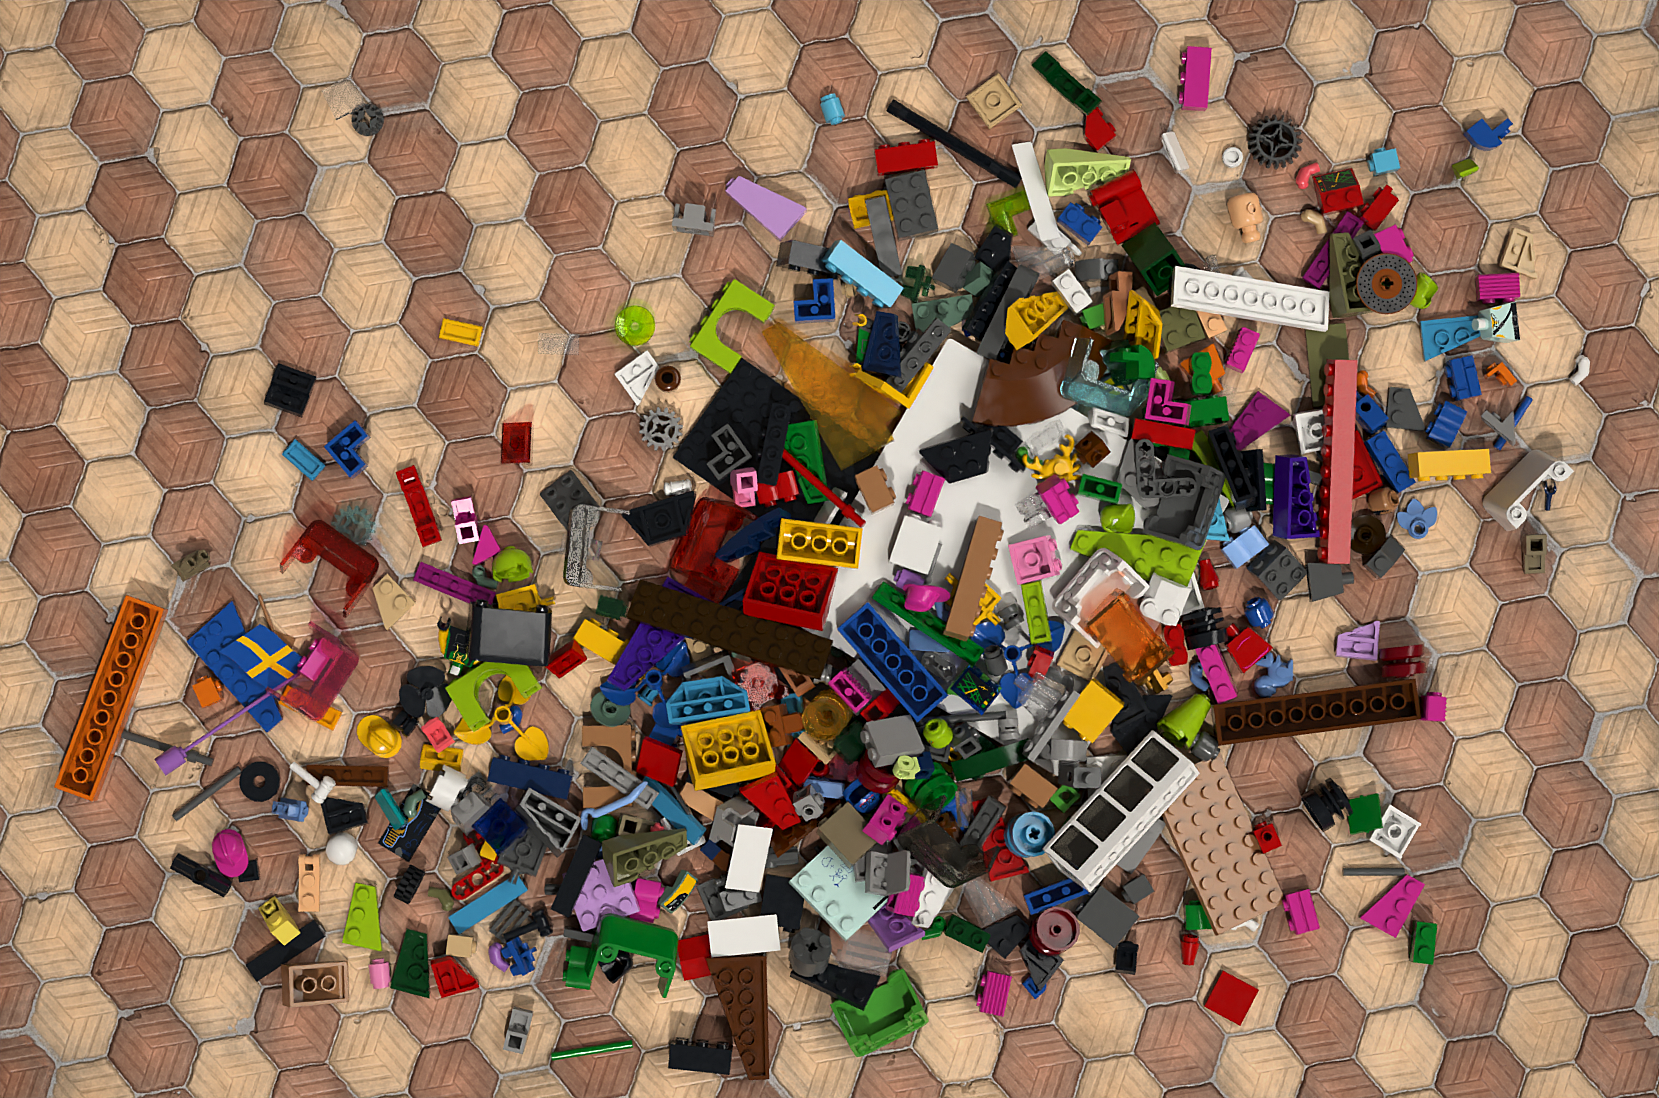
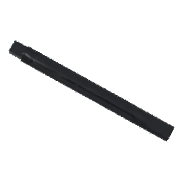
(954, 143)

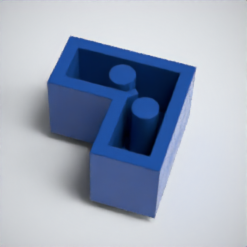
(821, 308)
(344, 448)

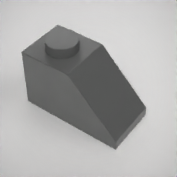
(1384, 558)

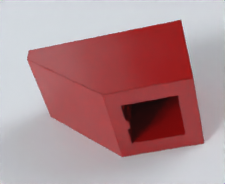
(1097, 131)
(880, 707)

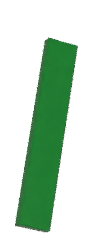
(927, 623)

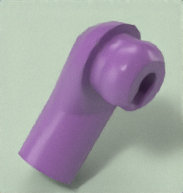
(495, 957)

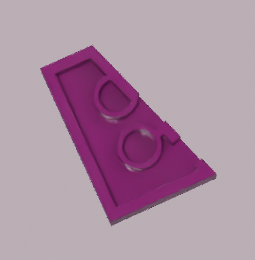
(1256, 420)

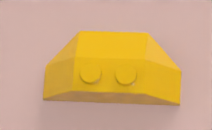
(1143, 324)

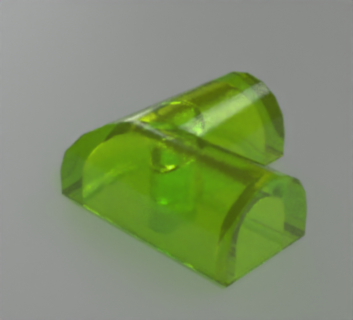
(1004, 208)

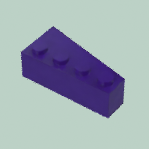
(1292, 499)

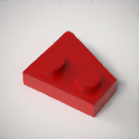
(452, 977)

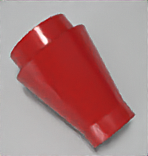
(1208, 576)
(1189, 947)

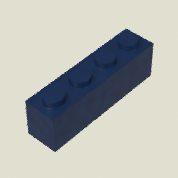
(525, 776)

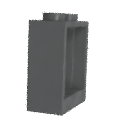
(707, 662)

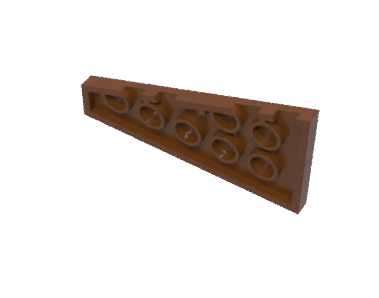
(744, 999)

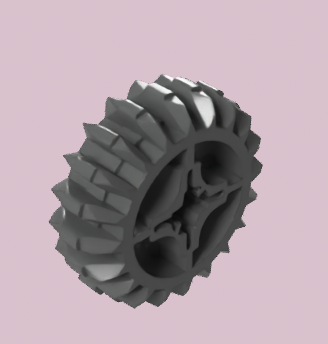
(1283, 143)

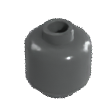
(1205, 746)

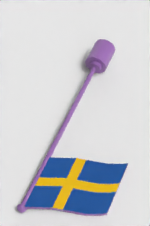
(265, 661)

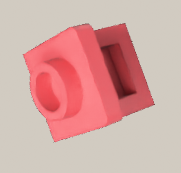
(437, 734)

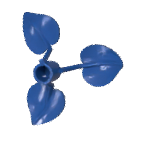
(989, 634)
(670, 664)

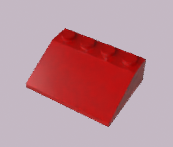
(790, 592)

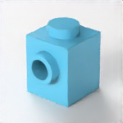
(1383, 161)

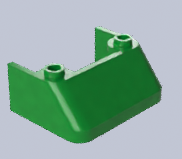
(636, 937)

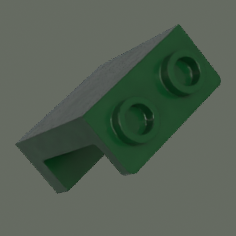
(967, 933)

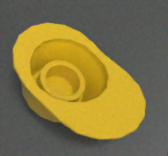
(379, 736)

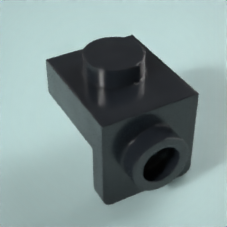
(1126, 957)

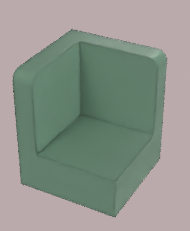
(978, 279)

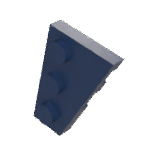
(884, 346)

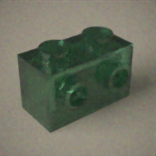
(1116, 369)

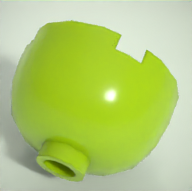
(511, 565)

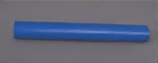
(1517, 416)

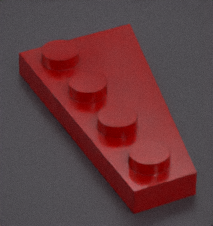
(1006, 862)

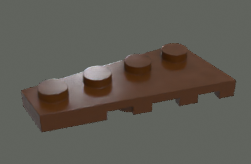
(785, 839)

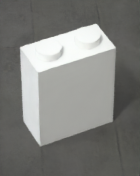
(916, 544)

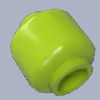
(938, 733)

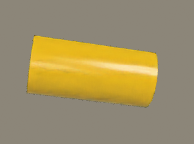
(819, 543)

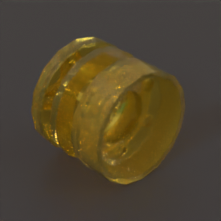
(820, 721)

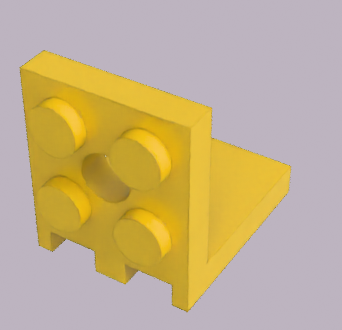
(909, 393)

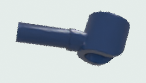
(1549, 492)

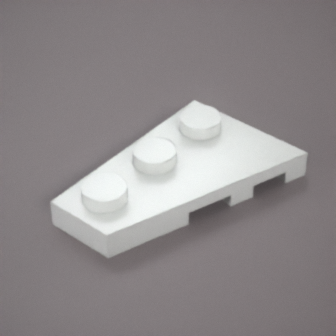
(931, 900)

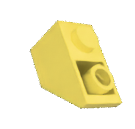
(279, 921)

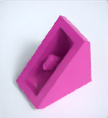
(487, 546)

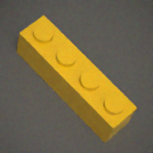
(1449, 463)
(601, 642)

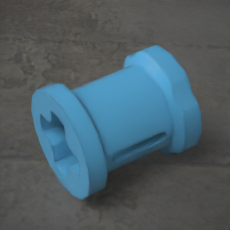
(648, 695)

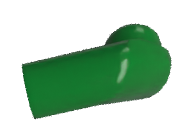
(936, 928)

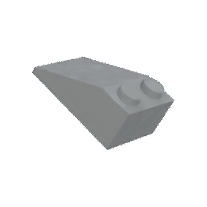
(1141, 847)

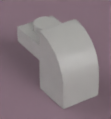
(1064, 750)

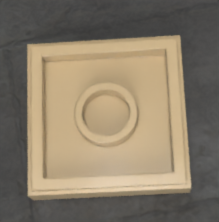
(993, 101)
(1082, 657)

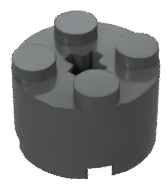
(810, 952)

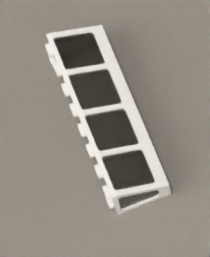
(1120, 811)

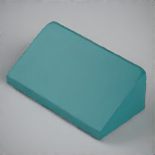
(391, 809)

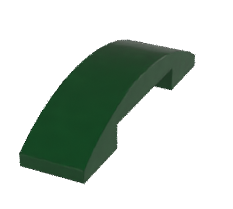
(1065, 84)
(989, 761)

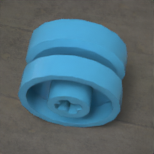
(1018, 830)

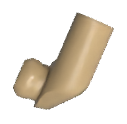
(1314, 218)

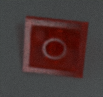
(517, 443)

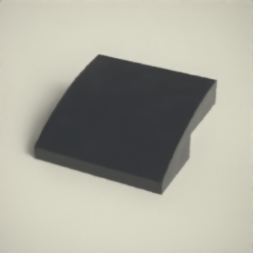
(290, 390)

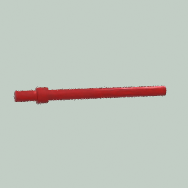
(847, 510)

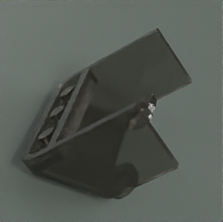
(580, 520)
(940, 852)

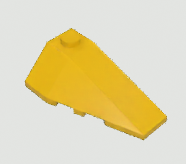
(1031, 316)

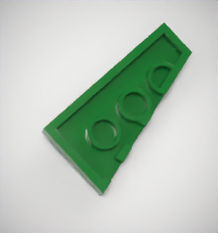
(805, 446)

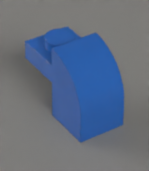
(1483, 137)

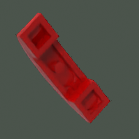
(419, 506)

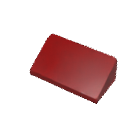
(566, 659)

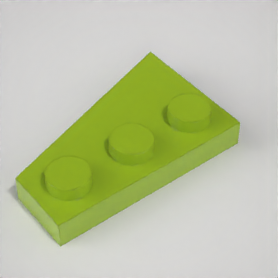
(363, 919)

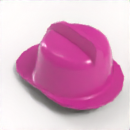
(923, 597)
(230, 853)

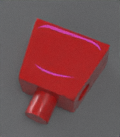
(1245, 647)

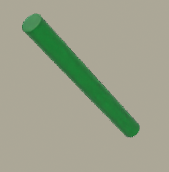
(592, 1050)

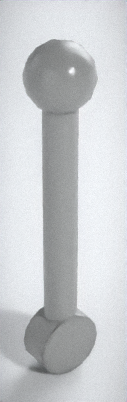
(928, 580)

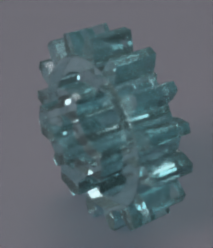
(350, 514)

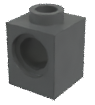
(1137, 889)

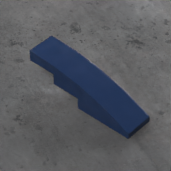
(749, 538)

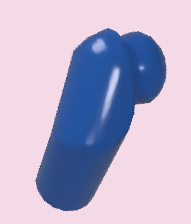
(517, 717)

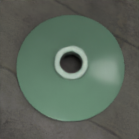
(600, 706)

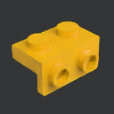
(858, 208)

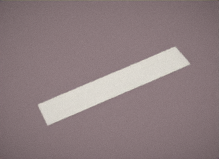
(1036, 191)

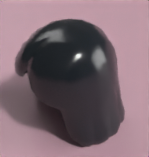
(613, 970)

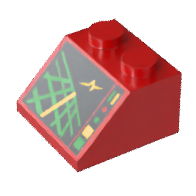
(1337, 192)

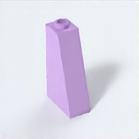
(768, 208)

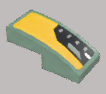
(675, 896)

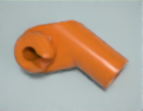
(1362, 384)

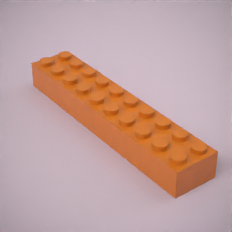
(111, 698)

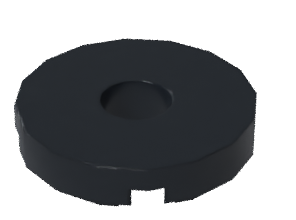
(248, 786)

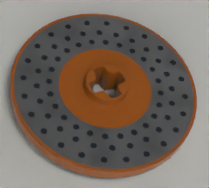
(1397, 295)

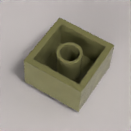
(1179, 328)

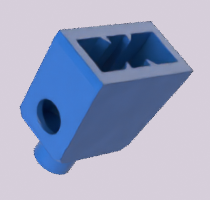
(1371, 420)

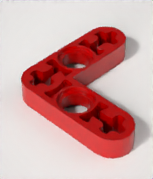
(485, 863)

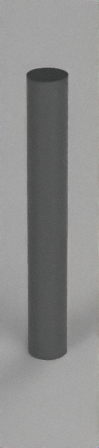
(1373, 871)

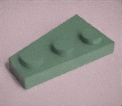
(948, 310)

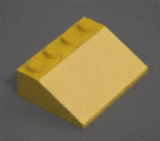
(728, 750)

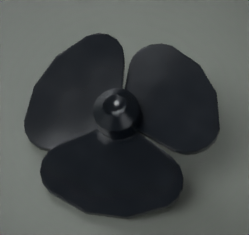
(430, 691)

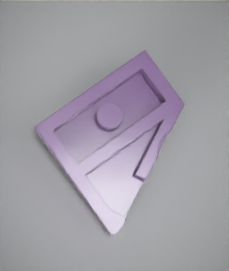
(1359, 643)

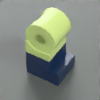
(914, 767)

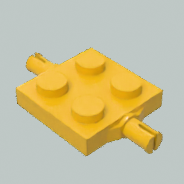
(522, 599)
(988, 603)

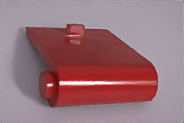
(1129, 192)

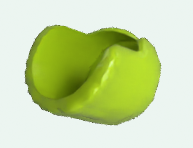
(1425, 291)
(1123, 512)

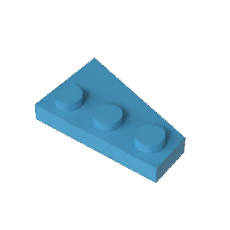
(1446, 334)

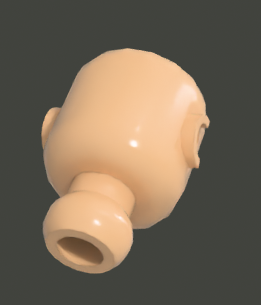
(1245, 215)

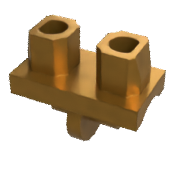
(1157, 681)

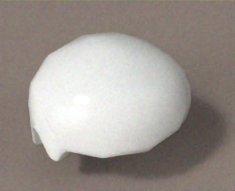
(341, 848)

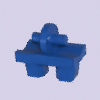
(522, 955)

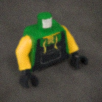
(452, 647)

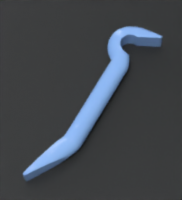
(612, 806)

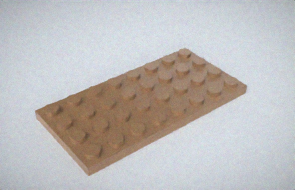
(1221, 849)

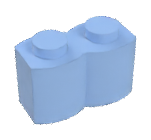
(1244, 546)

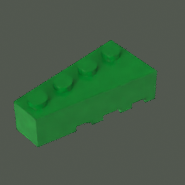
(1203, 412)

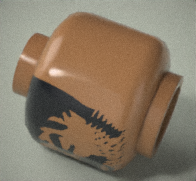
(1383, 501)

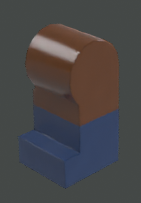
(717, 855)

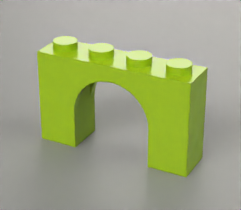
(735, 297)
(465, 690)

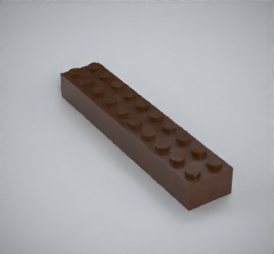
(1316, 712)

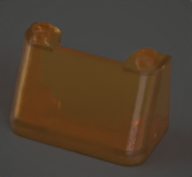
(1127, 637)

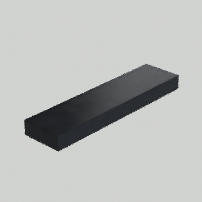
(576, 875)
(282, 953)

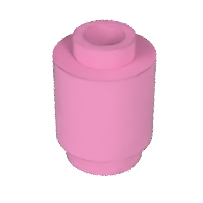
(379, 973)

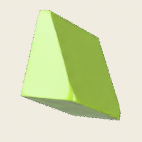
(1464, 168)

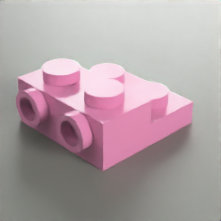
(1035, 559)

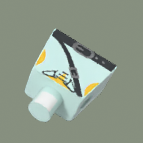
(1498, 323)

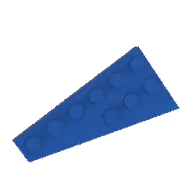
(214, 637)

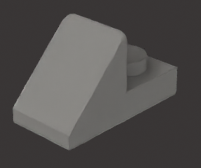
(1505, 429)

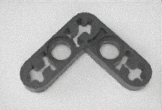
(1157, 483)

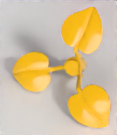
(530, 746)

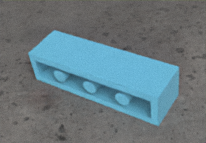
(862, 274)

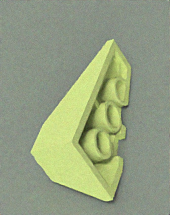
(1077, 169)

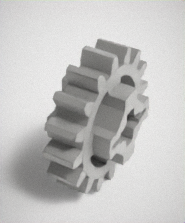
(652, 433)

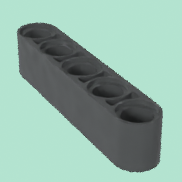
(995, 337)

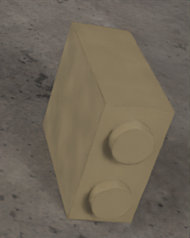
(845, 835)

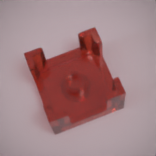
(760, 683)

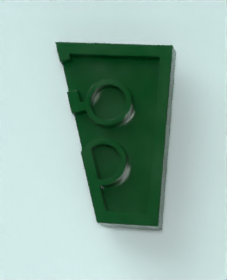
(411, 969)

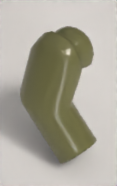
(444, 897)

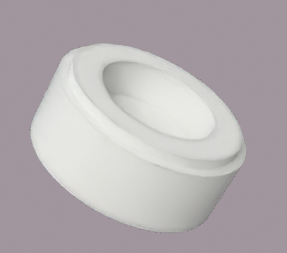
(1232, 157)

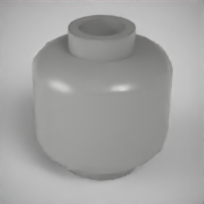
(1237, 520)

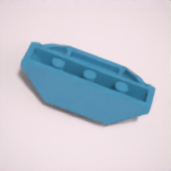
(706, 701)

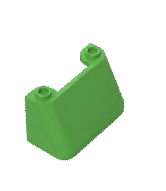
(887, 1017)

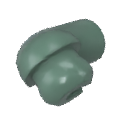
(482, 579)
(411, 802)

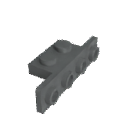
(917, 351)

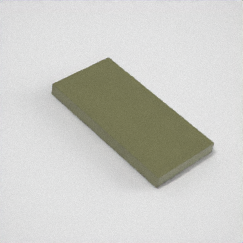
(1320, 347)

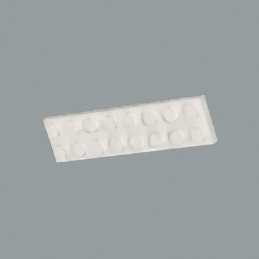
(1250, 299)

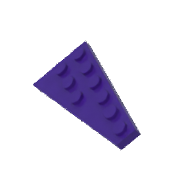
(646, 647)

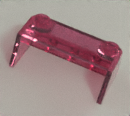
(329, 683)

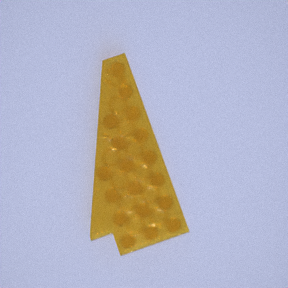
(846, 410)

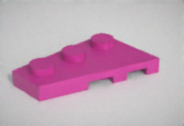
(1394, 907)

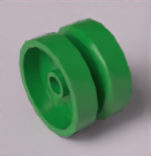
(927, 790)

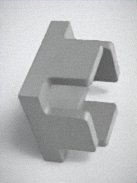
(694, 220)
(729, 816)

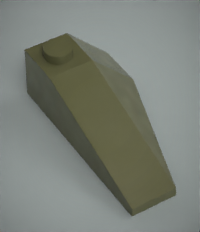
(1343, 275)
(634, 853)

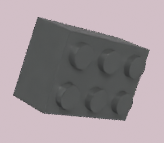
(911, 205)

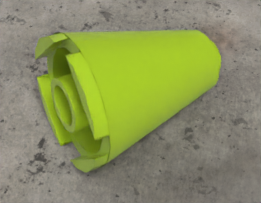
(1185, 721)

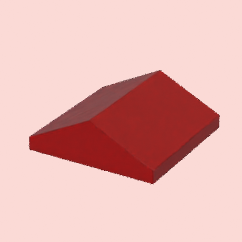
(692, 956)

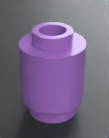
(907, 577)

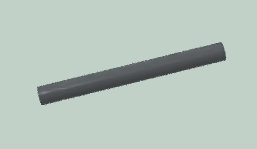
(207, 793)

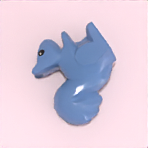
(1278, 675)

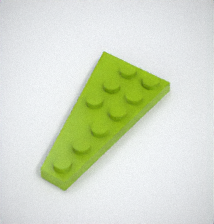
(1142, 553)

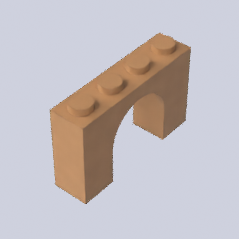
(619, 739)

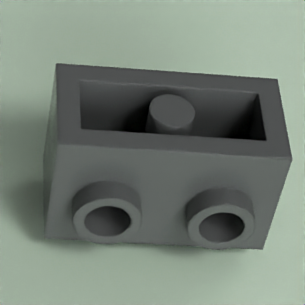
(954, 268)

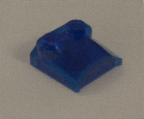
(500, 826)

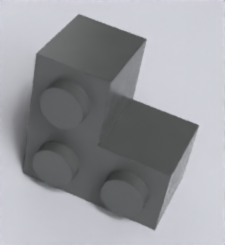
(732, 455)

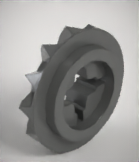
(375, 124)

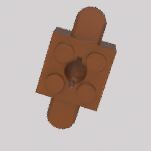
(781, 724)

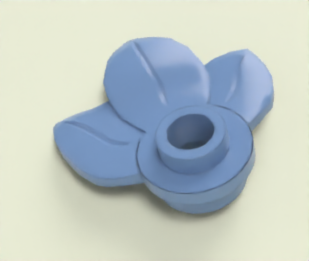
(1418, 516)

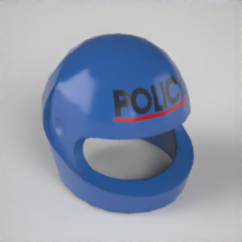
(861, 798)

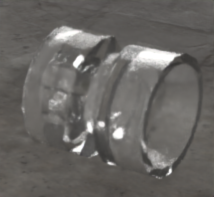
(1036, 517)

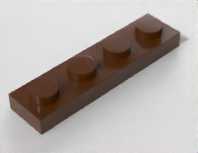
(352, 775)

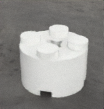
(446, 788)

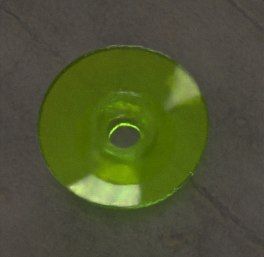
(632, 315)

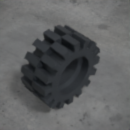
(409, 884)

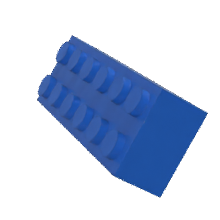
(892, 662)

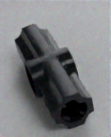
(189, 869)

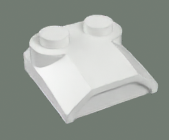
(1309, 430)
(1164, 600)
(1396, 831)

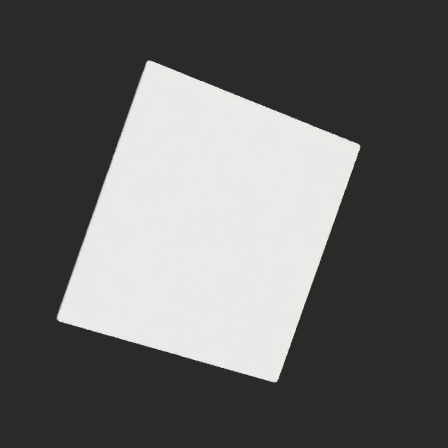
(934, 419)

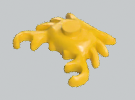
(1059, 465)

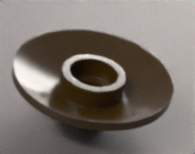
(1367, 525)

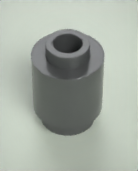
(995, 660)

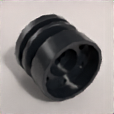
(1204, 628)
(1326, 804)

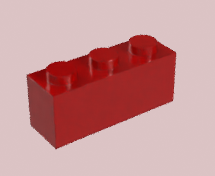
(906, 157)

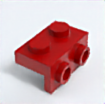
(1377, 211)

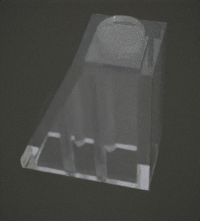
(1044, 259)
(986, 901)

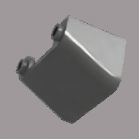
(1186, 518)

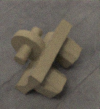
(192, 564)

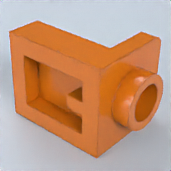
(1503, 376)

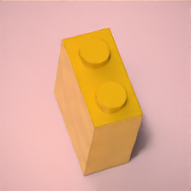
(1093, 710)

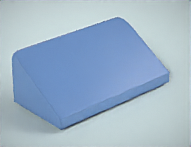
(921, 642)
(826, 786)

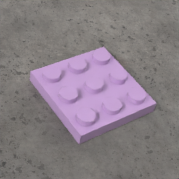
(601, 898)

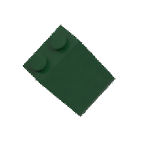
(1153, 257)

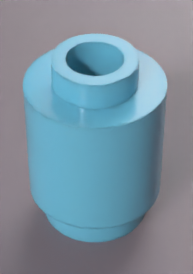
(832, 109)

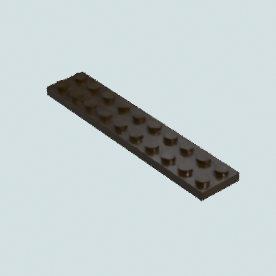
(730, 629)

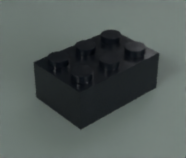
(700, 1056)

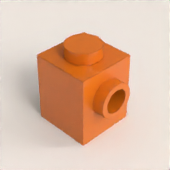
(208, 691)

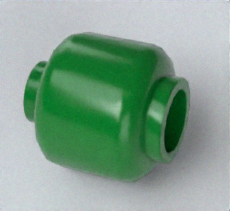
(604, 827)

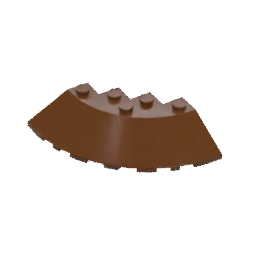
(1032, 380)

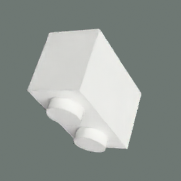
(1071, 292)

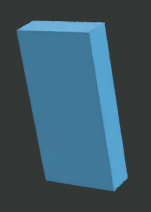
(304, 460)

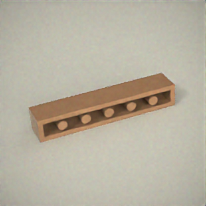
(972, 579)

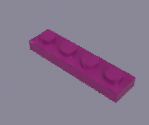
(1320, 266)
(452, 584)

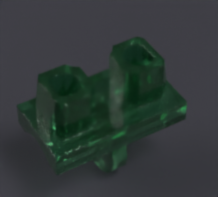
(917, 274)

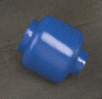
(1258, 612)

